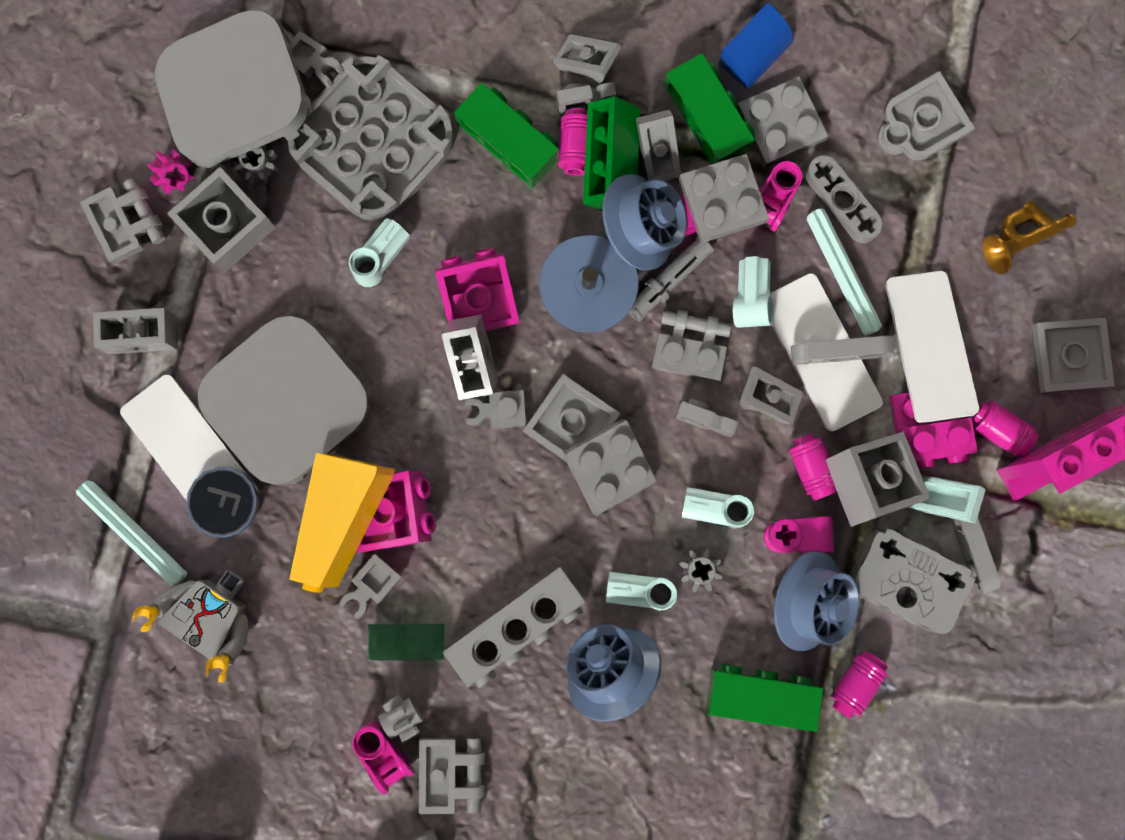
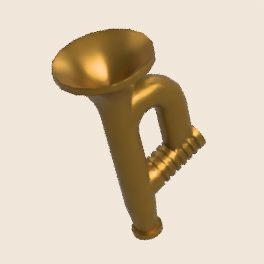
(1000, 252)

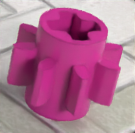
(174, 179)

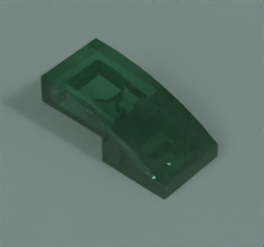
(405, 642)

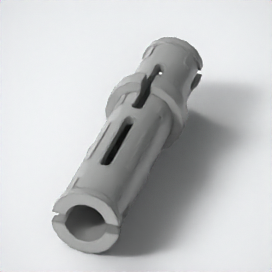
(659, 288)

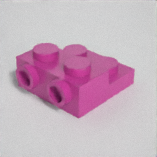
(477, 289)
(933, 440)
(401, 515)

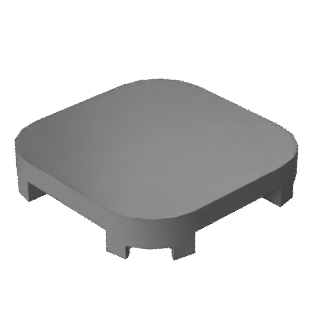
(231, 89)
(372, 138)
(283, 400)

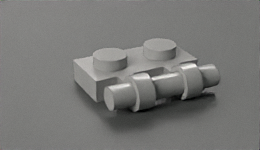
(112, 225)
(689, 356)
(438, 775)

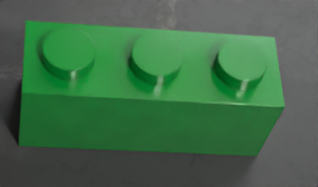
(709, 110)
(507, 134)
(610, 146)
(764, 698)

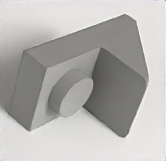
(587, 57)
(658, 146)
(770, 396)

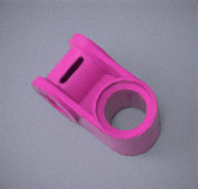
(777, 198)
(804, 535)
(382, 759)

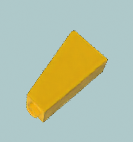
(336, 517)

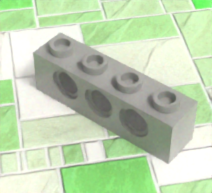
(464, 653)

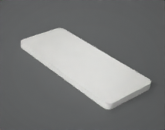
(931, 347)
(837, 389)
(177, 433)

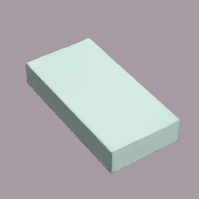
(951, 499)

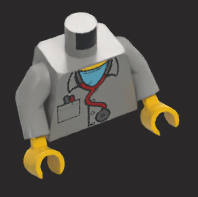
(203, 618)

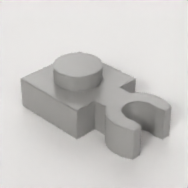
(312, 58)
(579, 96)
(503, 409)
(697, 414)
(374, 583)

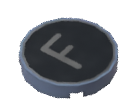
(222, 502)

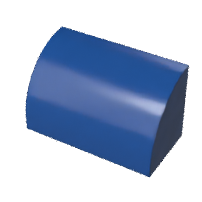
(756, 46)

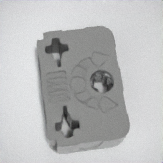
(914, 569)

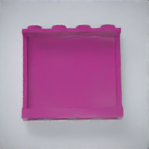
(1069, 457)

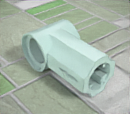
(380, 250)
(754, 303)
(713, 506)
(636, 589)

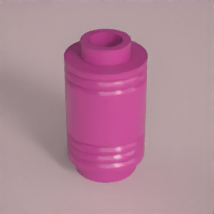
(573, 141)
(1004, 429)
(810, 462)
(859, 685)

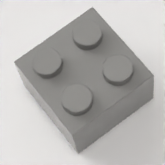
(221, 220)
(877, 478)

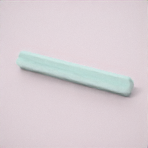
(844, 272)
(131, 533)

